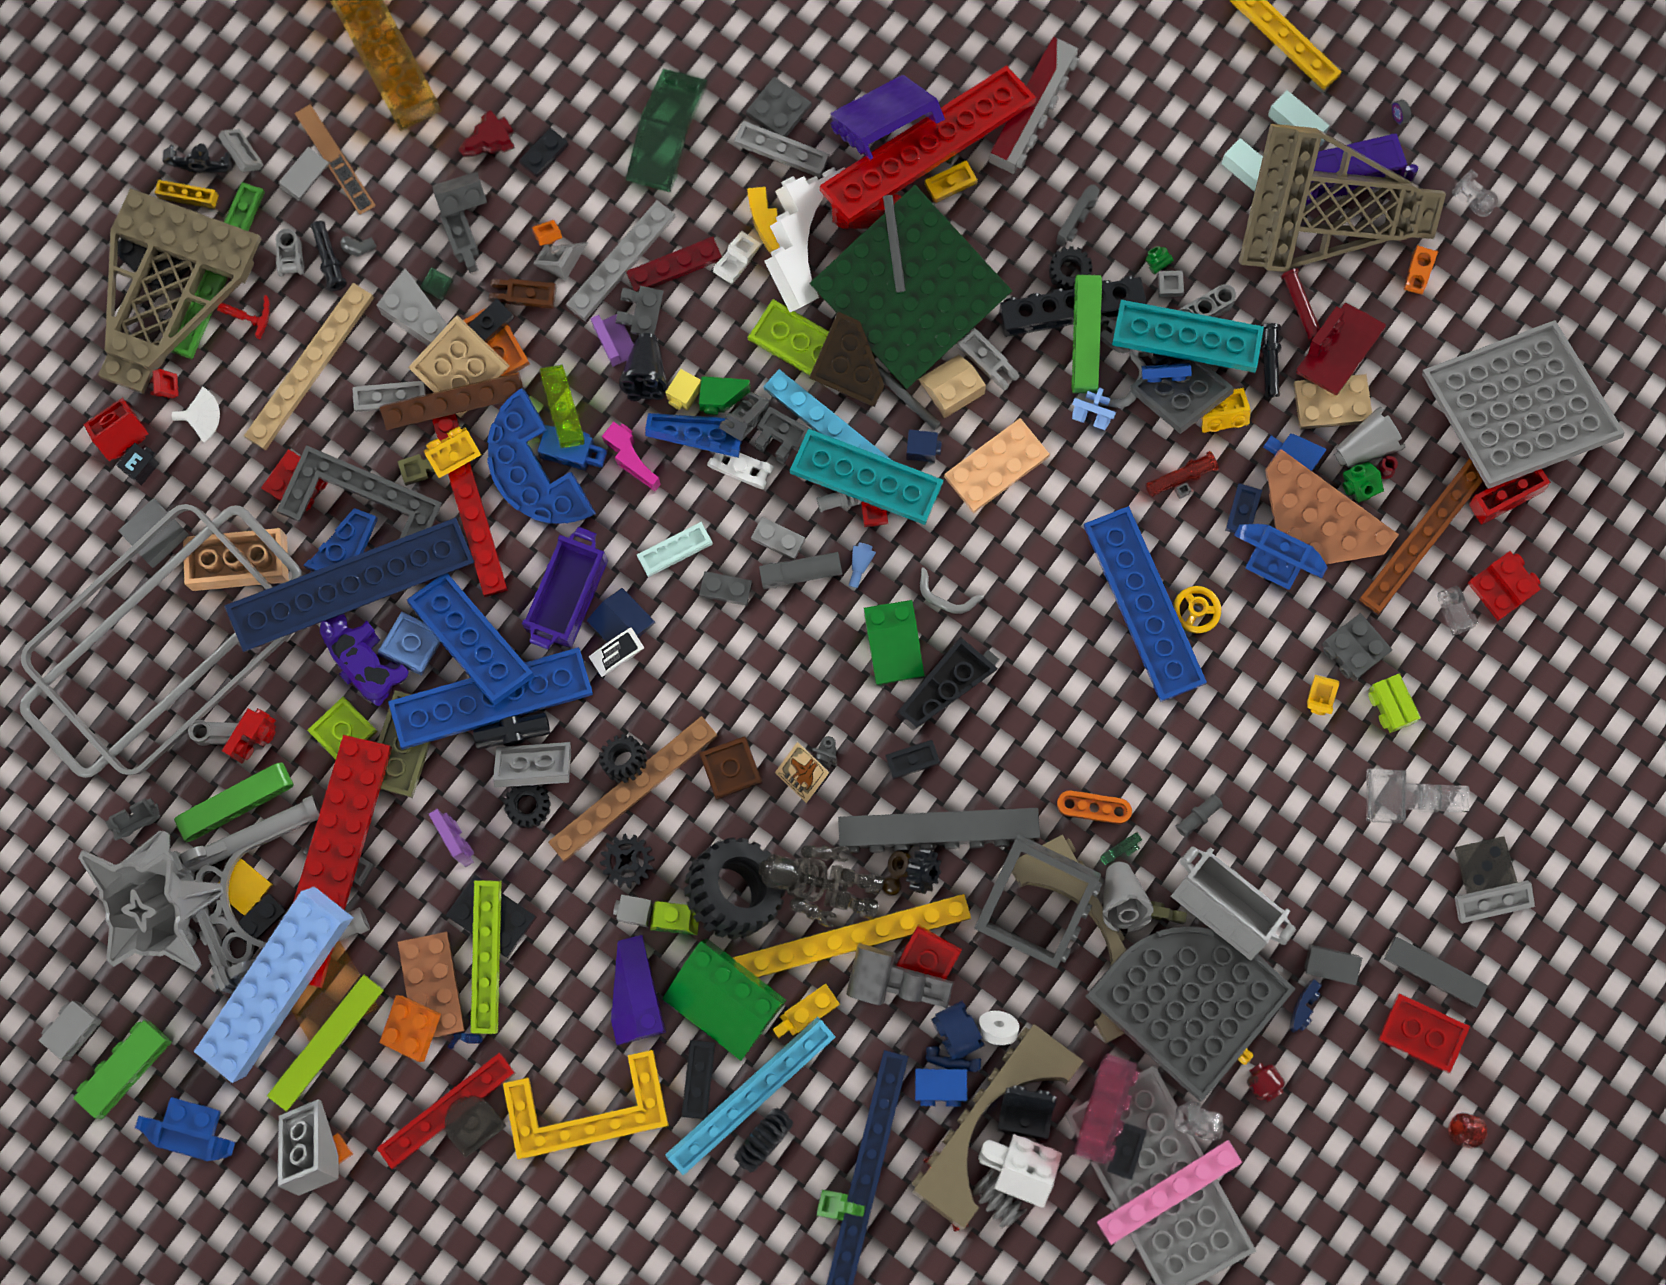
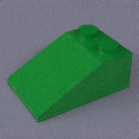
(894, 642)

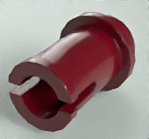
(1387, 467)

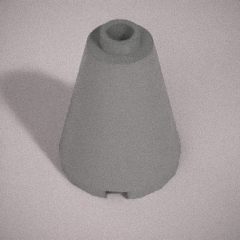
(1370, 440)
(1124, 899)

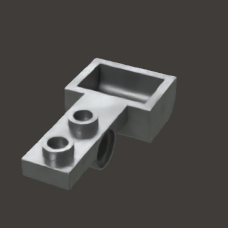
(876, 975)

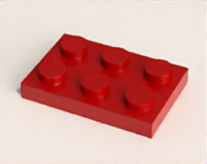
(1423, 1033)

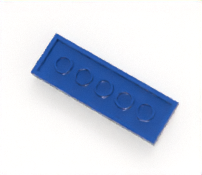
(470, 638)

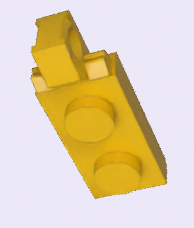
(804, 1012)

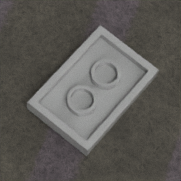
(532, 765)

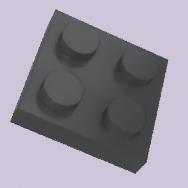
(778, 108)

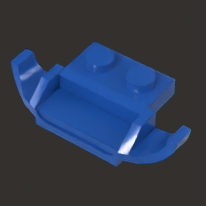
(1279, 554)
(187, 1131)

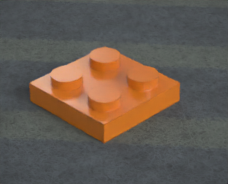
(410, 1028)

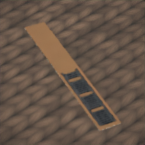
(337, 161)

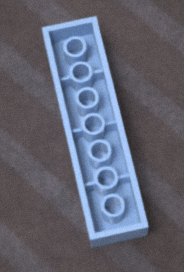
(273, 984)

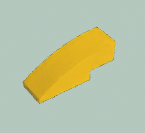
(763, 217)

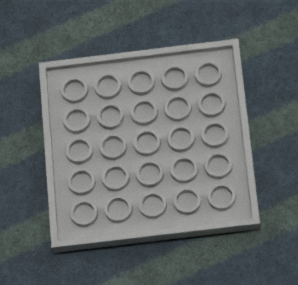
(1522, 404)

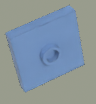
(410, 644)

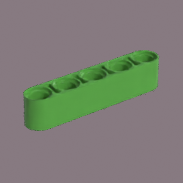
(1086, 333)
(233, 802)

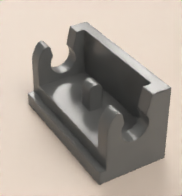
(745, 416)
(1332, 964)

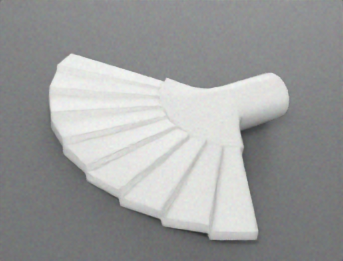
(201, 414)

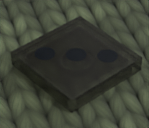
(1485, 864)

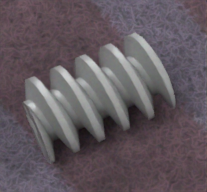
(998, 1200)

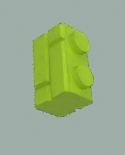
(1393, 703)

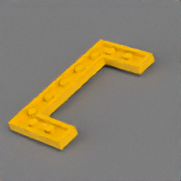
(534, 1141)

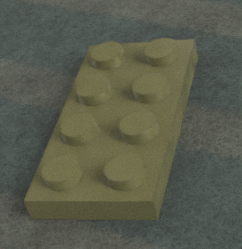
(403, 765)

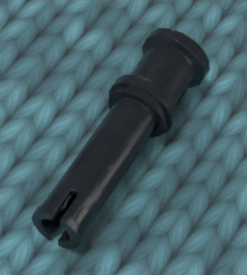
(330, 265)
(1270, 348)

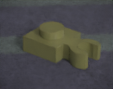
(414, 469)
(1166, 914)

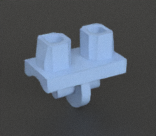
(1103, 415)

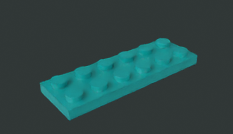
(1188, 336)
(866, 476)

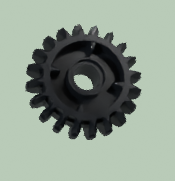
(763, 1140)

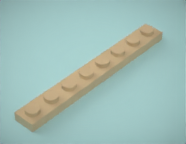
(309, 366)

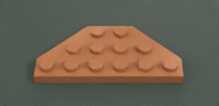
(1322, 515)

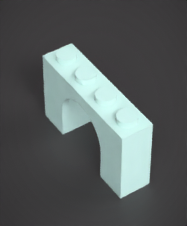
(1286, 110)

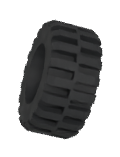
(710, 903)

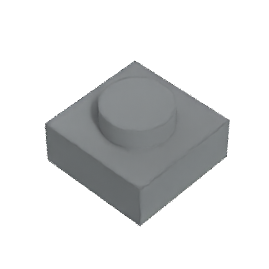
(1170, 283)

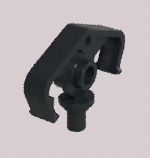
(197, 161)

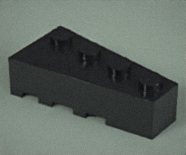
(949, 680)

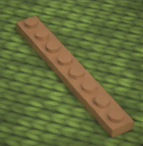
(626, 795)

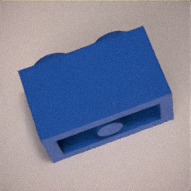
(941, 1085)

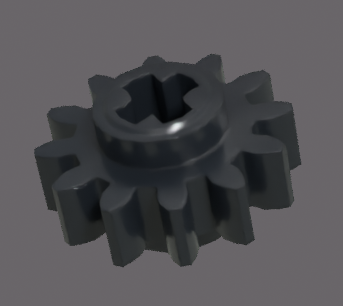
(923, 871)

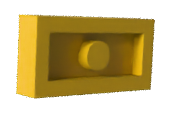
(950, 181)

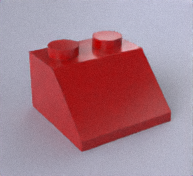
(116, 429)

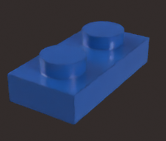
(1155, 373)

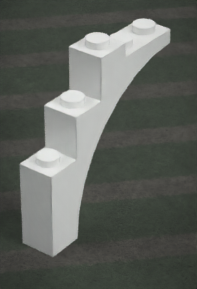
(790, 262)

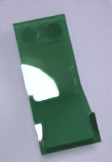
(664, 129)

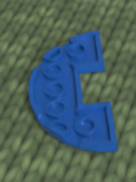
(520, 473)

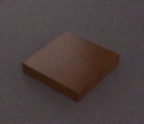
(730, 767)

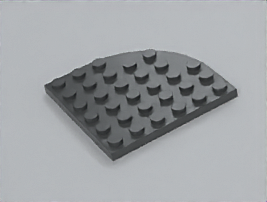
(1190, 1002)

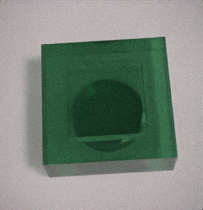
(436, 284)

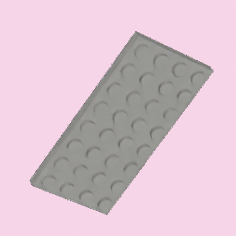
(1195, 1234)

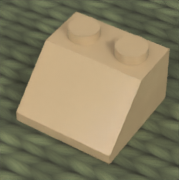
(953, 385)

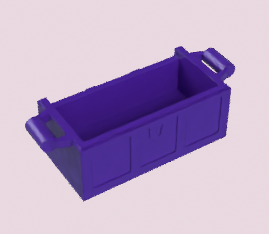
(1383, 150)
(565, 591)

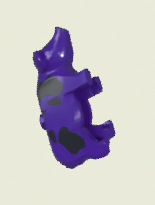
(359, 663)

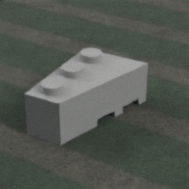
(411, 309)

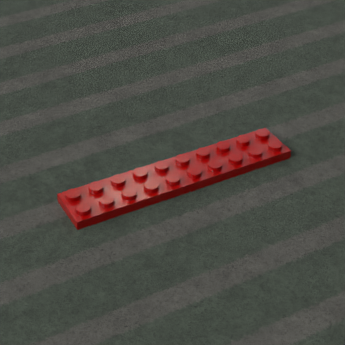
(927, 144)
(344, 824)

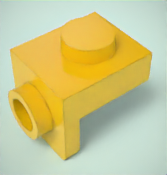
(1322, 695)

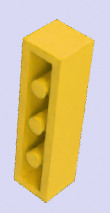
(186, 194)

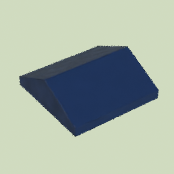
(619, 614)

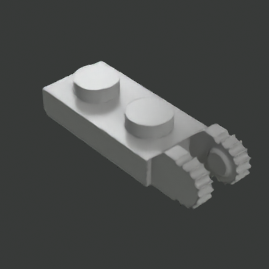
(987, 357)

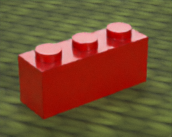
(1508, 495)

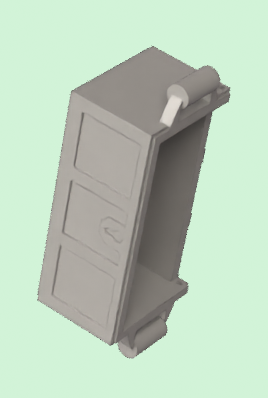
(1230, 904)

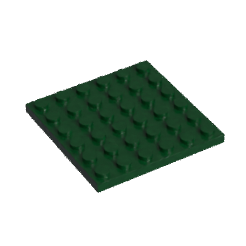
(944, 285)

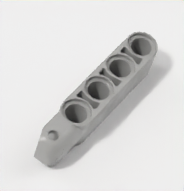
(1211, 302)

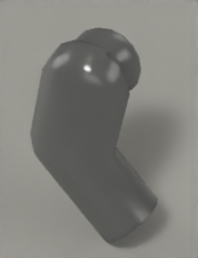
(355, 247)

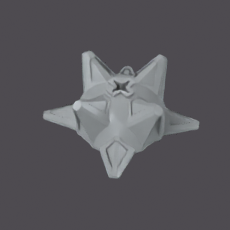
(149, 903)

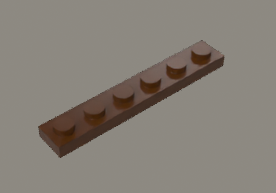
(450, 401)

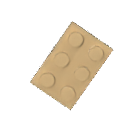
(1323, 409)

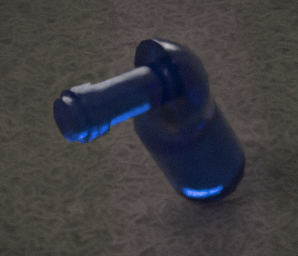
(465, 1037)

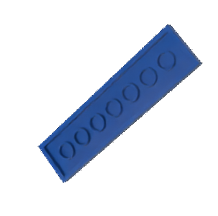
(1144, 604)
(465, 707)

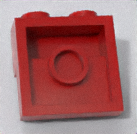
(281, 476)
(1505, 585)
(252, 728)

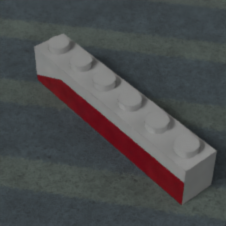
(1045, 84)

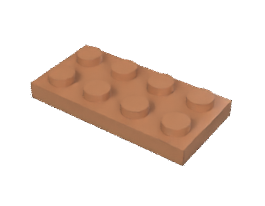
(432, 979)

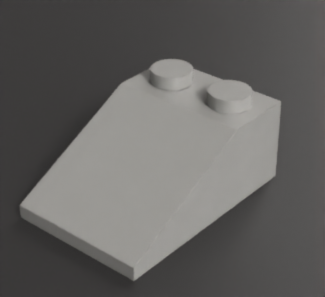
(306, 1149)

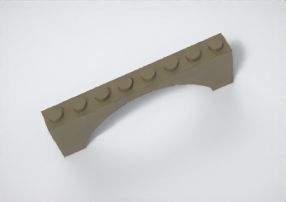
(1040, 874)
(946, 1182)

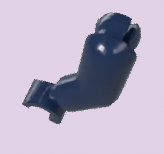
(947, 1062)

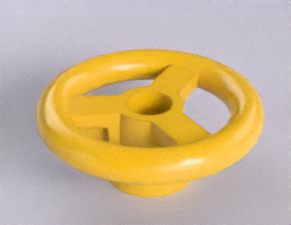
(1199, 601)

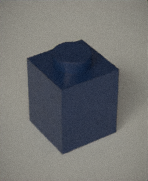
(923, 446)

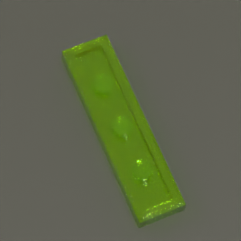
(561, 406)

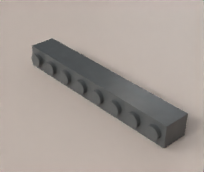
(937, 829)

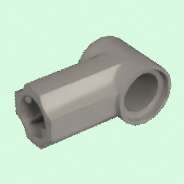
(216, 732)

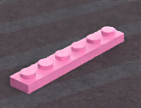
(1169, 1192)

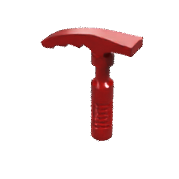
(242, 315)

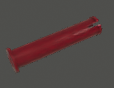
(1301, 302)

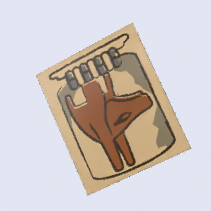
(802, 772)

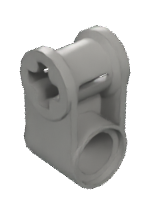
(289, 258)

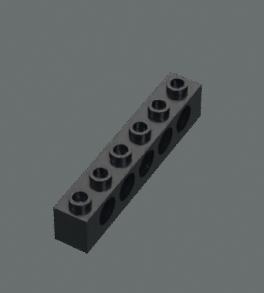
(1039, 320)

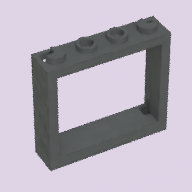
(1059, 862)

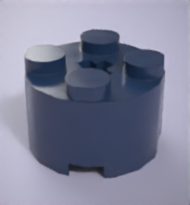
(959, 1031)

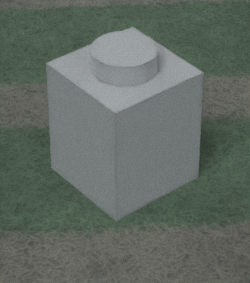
(633, 910)

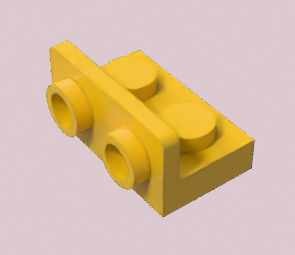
(1228, 414)
(451, 451)

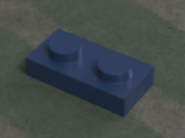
(1243, 507)

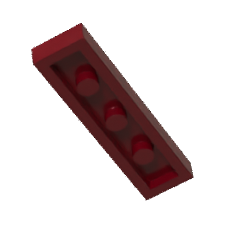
(675, 264)

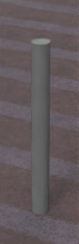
(894, 243)
(908, 399)

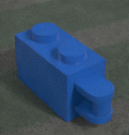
(574, 456)

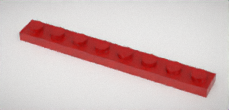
(473, 518)

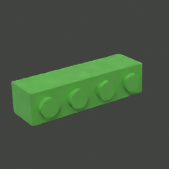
(122, 1069)

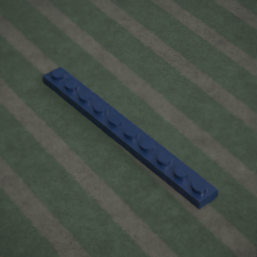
(868, 1167)

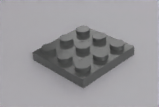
(1186, 400)

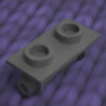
(826, 752)
(144, 814)

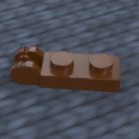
(524, 293)

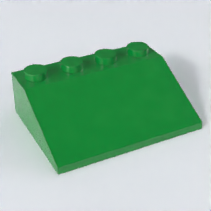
(723, 998)

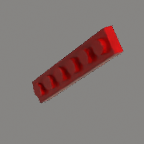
(431, 1121)

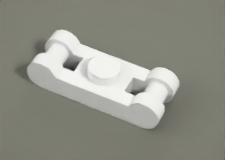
(741, 468)

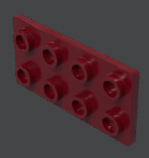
(1340, 347)

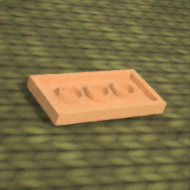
(996, 465)

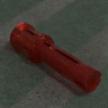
(1191, 470)

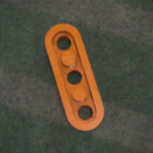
(1105, 805)

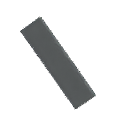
(1435, 972)

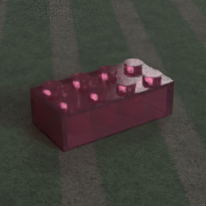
(1105, 1109)

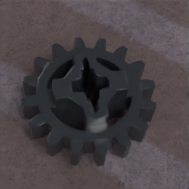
(619, 871)

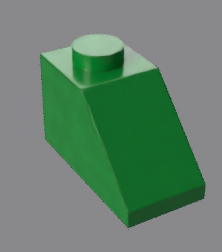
(721, 393)

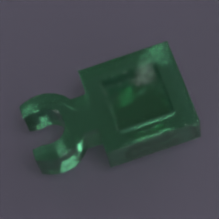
(1127, 846)

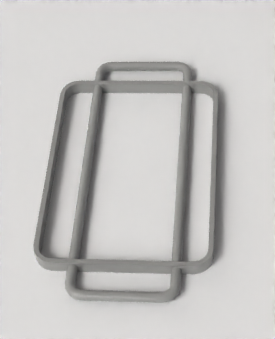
(43, 684)

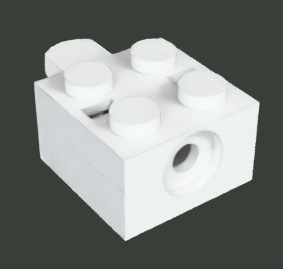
(1024, 1168)

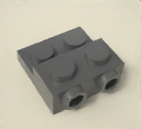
(1356, 647)

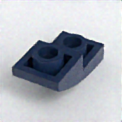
(1300, 1015)

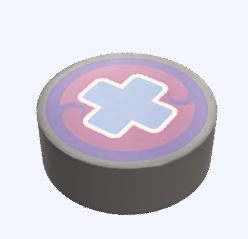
(1401, 111)

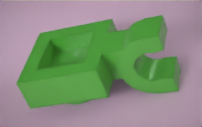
(835, 1204)

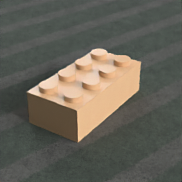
(216, 567)

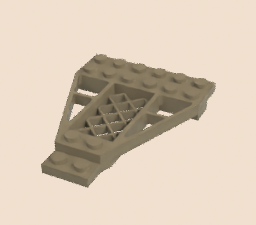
(1283, 192)
(179, 235)

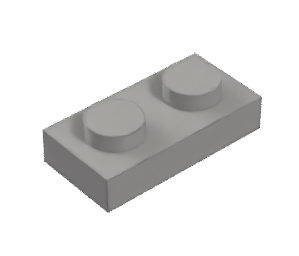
(778, 538)

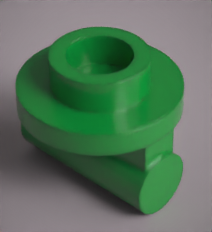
(1158, 259)

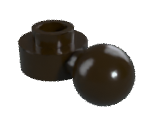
(892, 883)

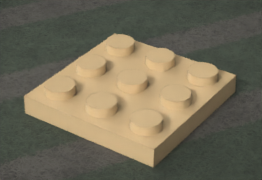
(457, 359)

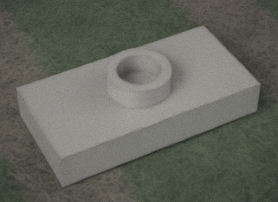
(240, 150)

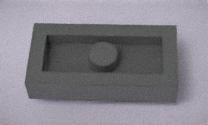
(725, 588)

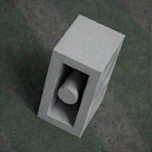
(69, 1030)

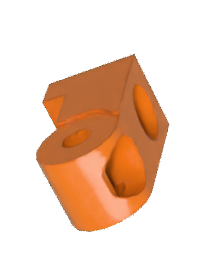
(1420, 269)

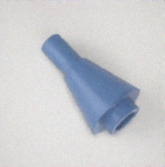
(861, 559)

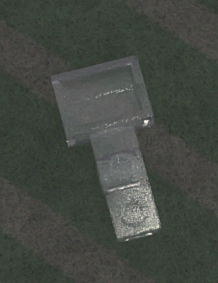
(1390, 797)

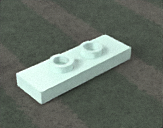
(674, 549)

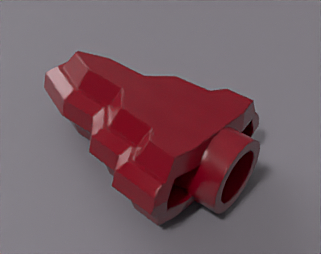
(488, 136)

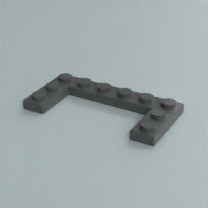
(319, 465)

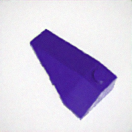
(635, 999)

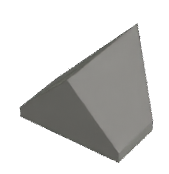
(560, 259)

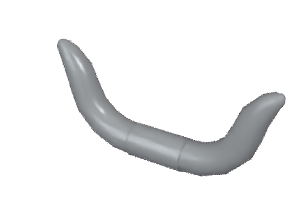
(1130, 398)
(941, 603)

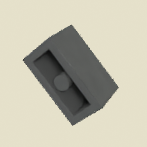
(459, 194)

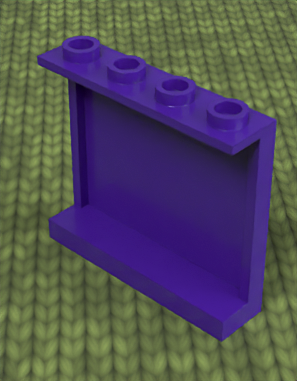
(883, 112)

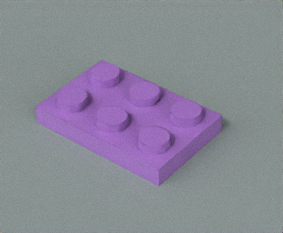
(450, 833)

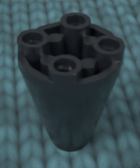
(644, 370)

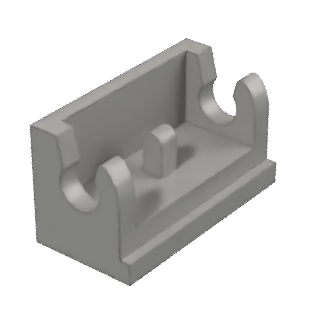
(303, 174)

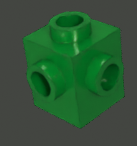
(1362, 482)

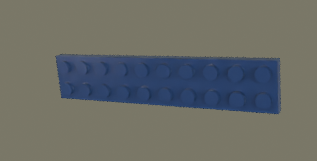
(348, 584)

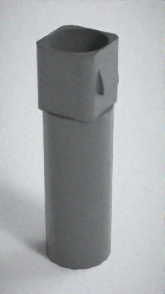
(800, 570)

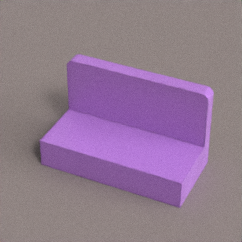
(613, 338)

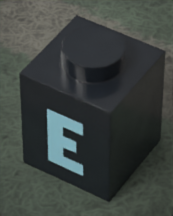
(138, 463)

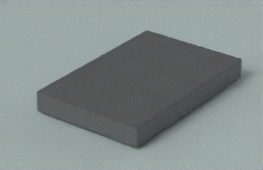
(162, 543)

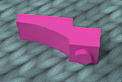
(621, 441)

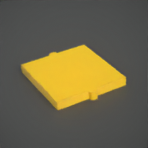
(246, 887)

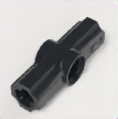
(511, 731)

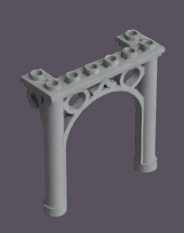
(236, 846)

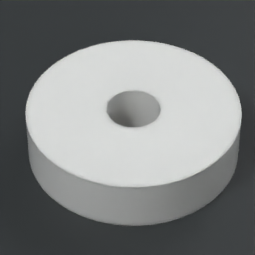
(998, 1027)

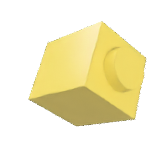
(683, 390)

